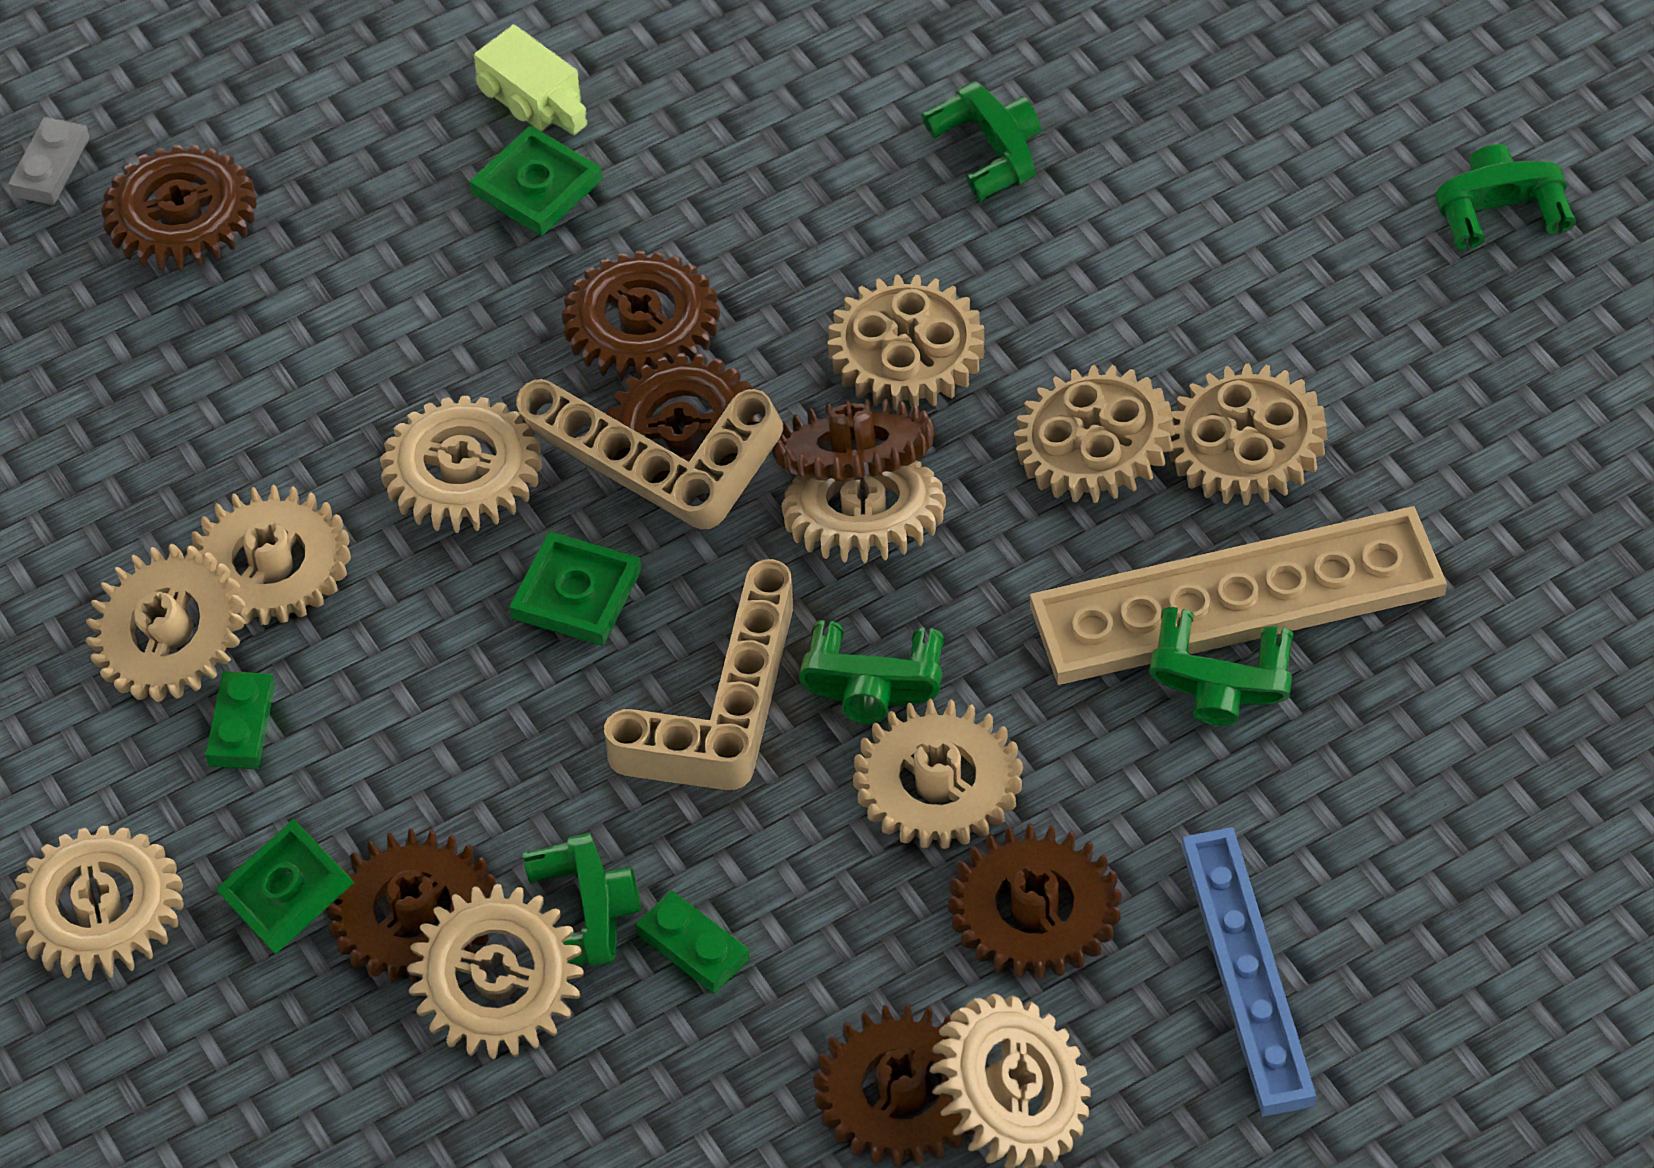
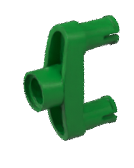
(1004, 127)
(1498, 183)
(871, 682)
(1220, 684)
(602, 894)

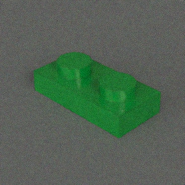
(240, 720)
(693, 941)

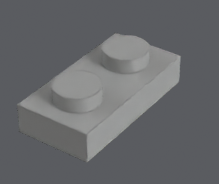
(48, 161)

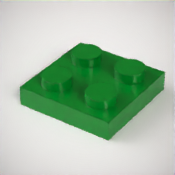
(535, 180)
(575, 588)
(284, 886)

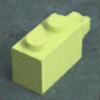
(530, 81)

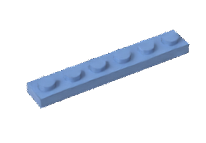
(1248, 972)

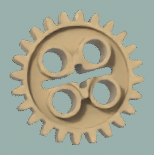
(906, 342)
(1246, 421)
(1094, 433)

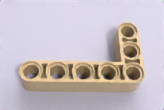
(648, 458)
(764, 608)

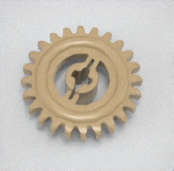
(470, 479)
(918, 506)
(268, 535)
(157, 603)
(932, 752)
(121, 932)
(545, 983)
(997, 1096)

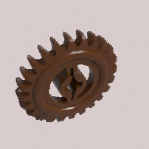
(178, 205)
(644, 330)
(679, 421)
(904, 438)
(1032, 875)
(413, 882)
(903, 1060)

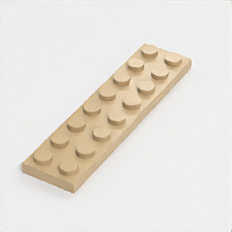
(1239, 591)

